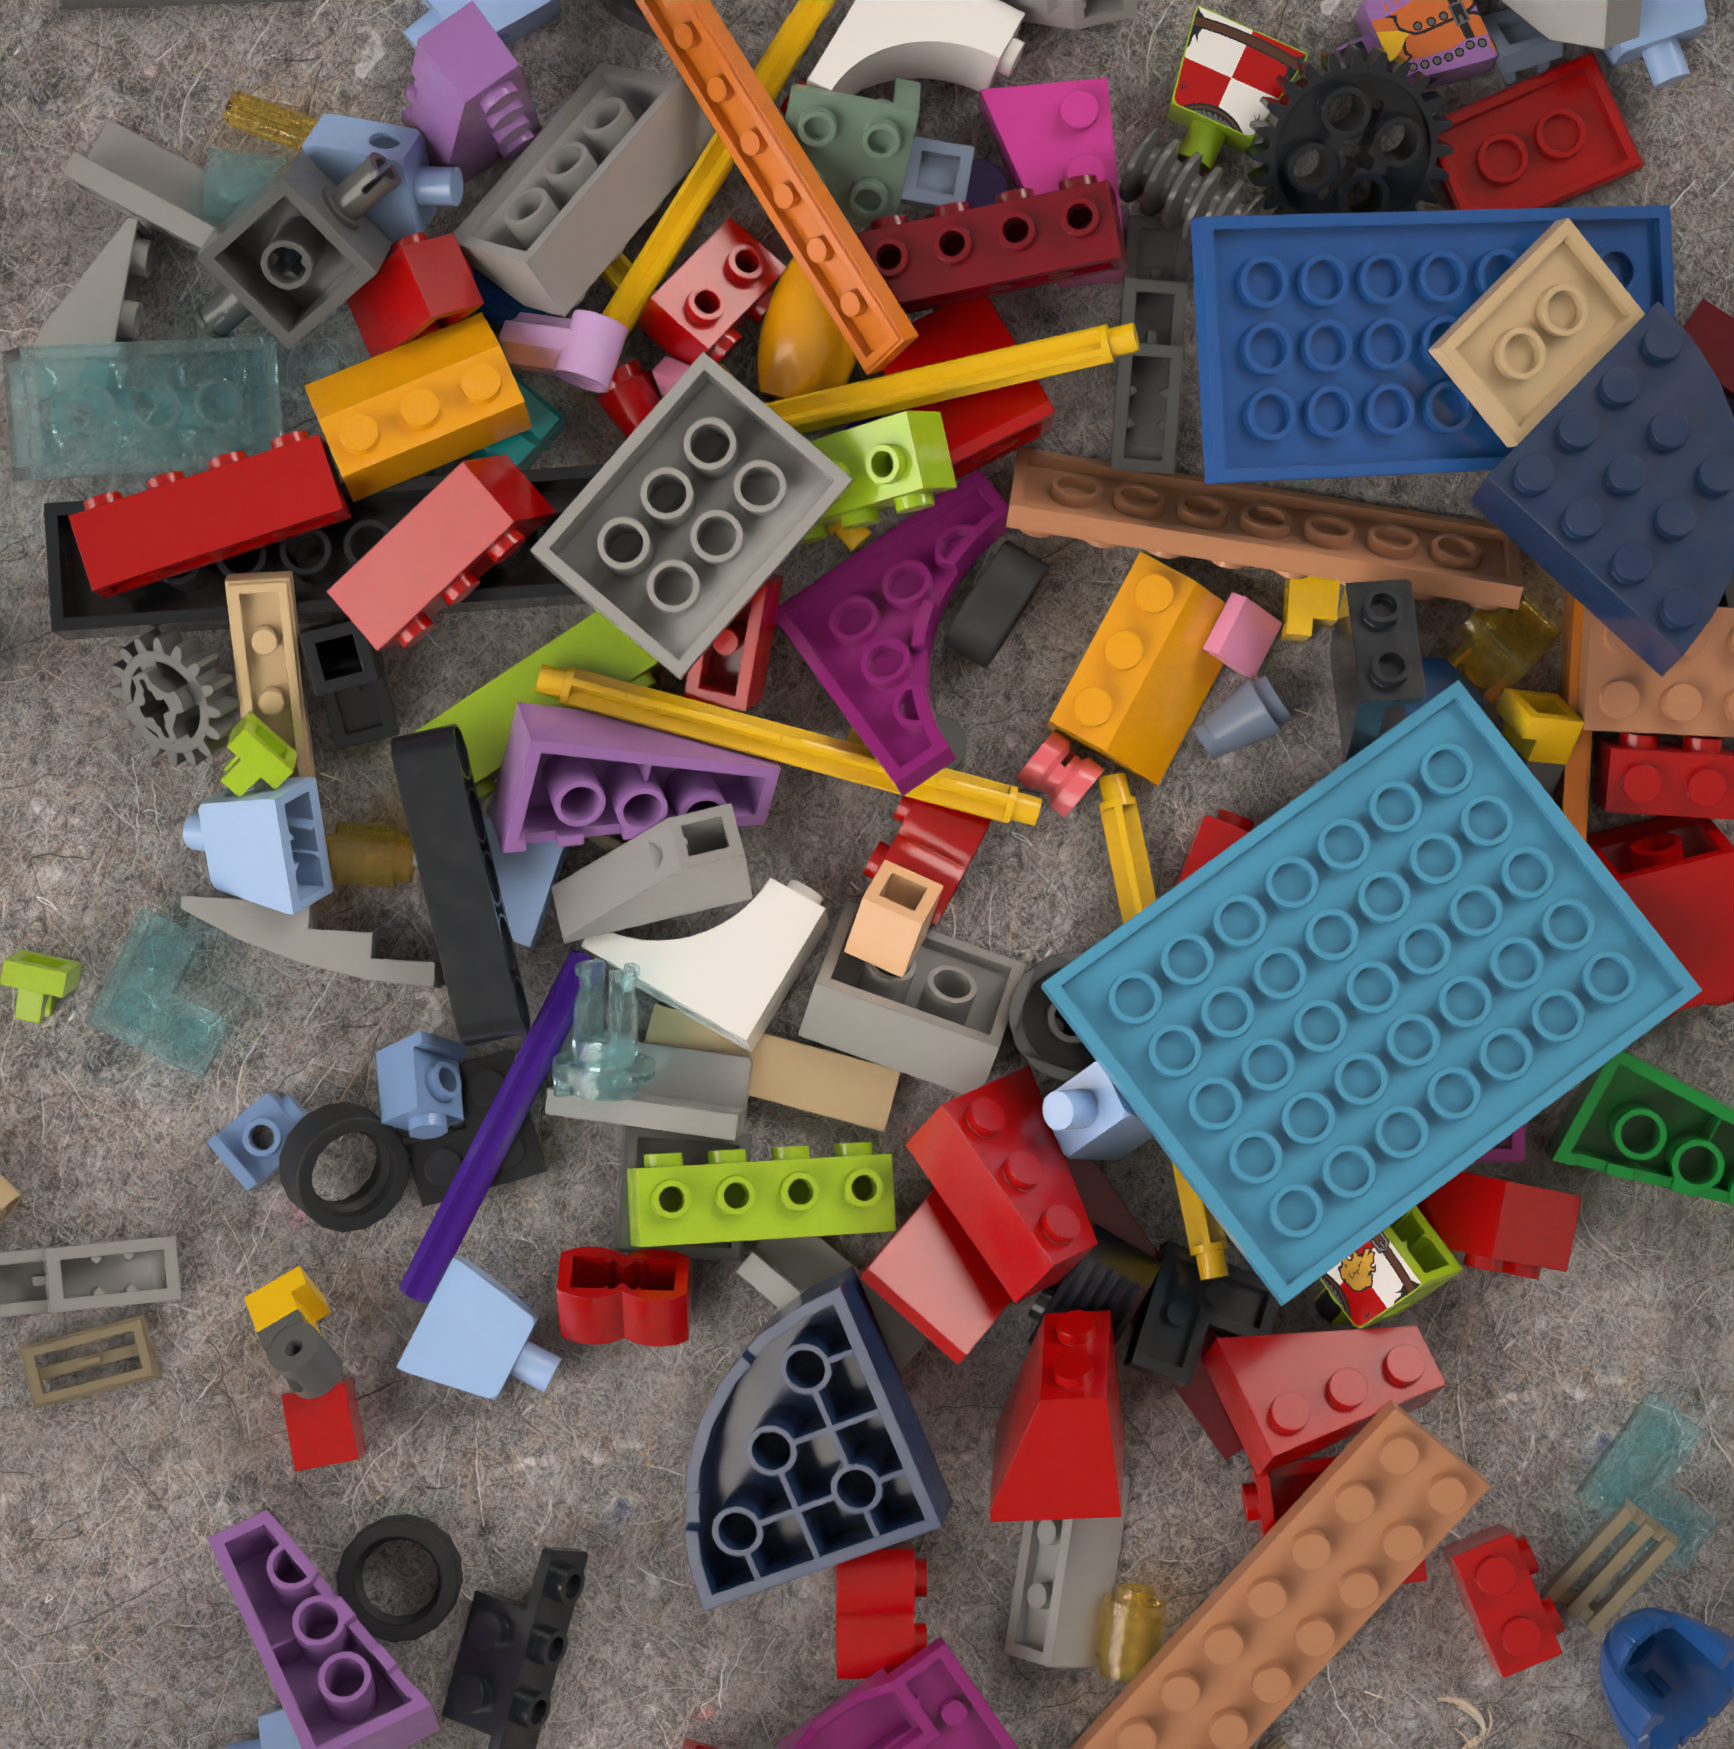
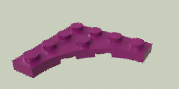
(875, 623)

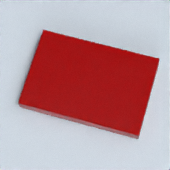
(1538, 142)

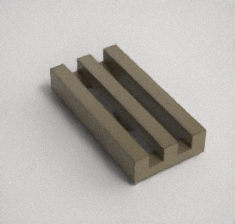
(143, 1347)
(1580, 1602)

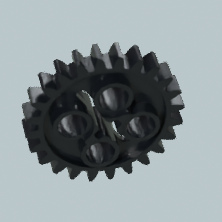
(1302, 124)

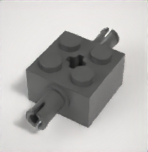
(301, 212)

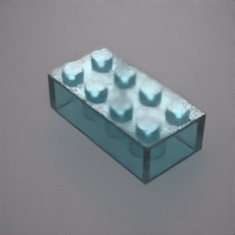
(138, 406)

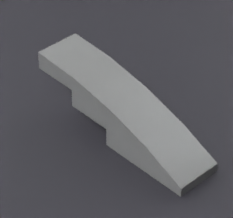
(302, 941)
(89, 1276)

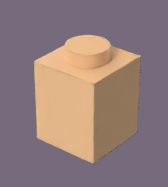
(893, 918)

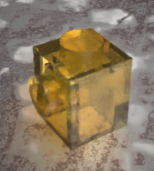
(1502, 646)

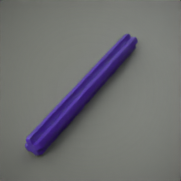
(494, 1136)

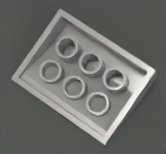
(691, 516)

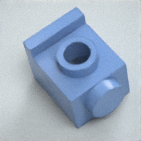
(421, 1084)
(236, 1145)

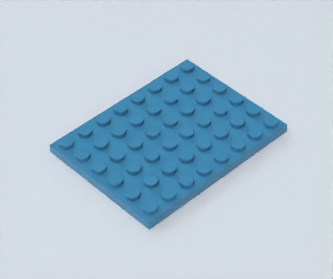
(1370, 991)

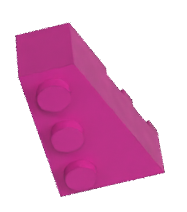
(1054, 135)

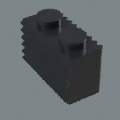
(1108, 1278)

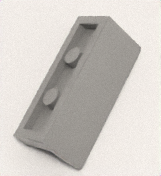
(145, 184)
(691, 1094)
(790, 1266)
(1061, 1588)

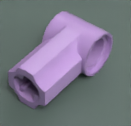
(574, 349)

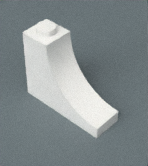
(921, 39)
(734, 972)

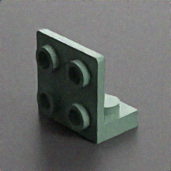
(857, 144)

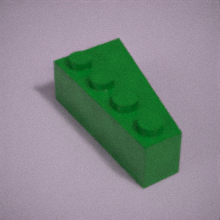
(1649, 1129)

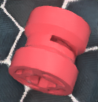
(1059, 773)

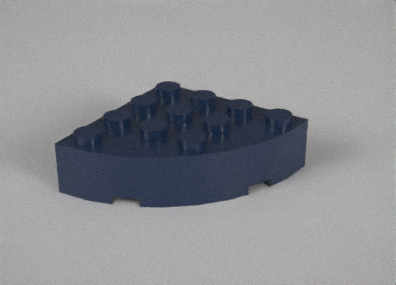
(1630, 491)
(807, 1452)

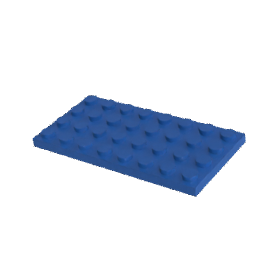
(1327, 324)

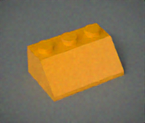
(418, 406)
(1143, 671)

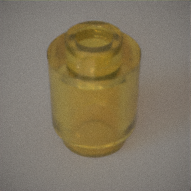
(370, 855)
(1129, 1630)

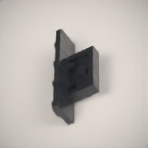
(514, 1653)

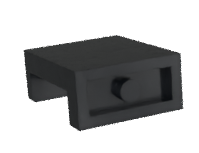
(1375, 661)

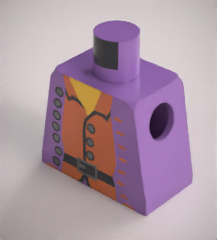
(1436, 36)

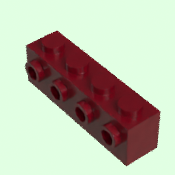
(999, 246)

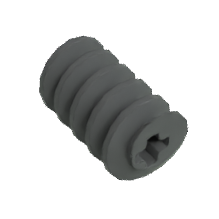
(1179, 188)

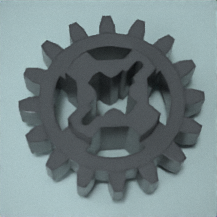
(174, 696)

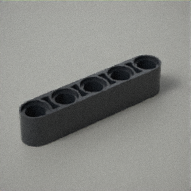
(460, 885)

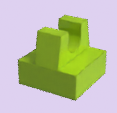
(257, 755)
(39, 982)

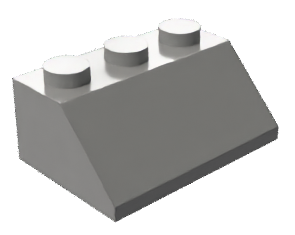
(931, 1024)

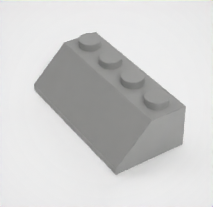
(585, 186)

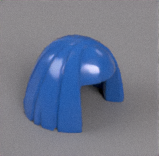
(1665, 1676)

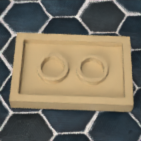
(1536, 332)

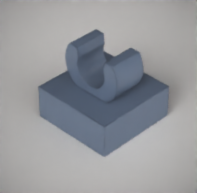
(1519, 44)
(937, 173)

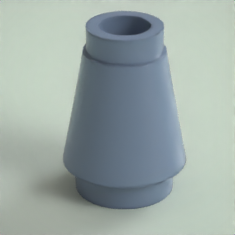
(1243, 718)

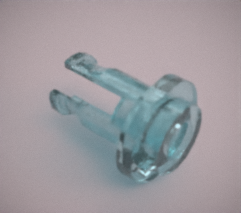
(602, 1061)

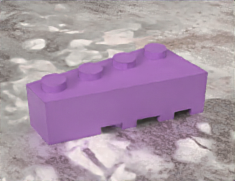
(469, 95)
(600, 775)
(318, 1655)

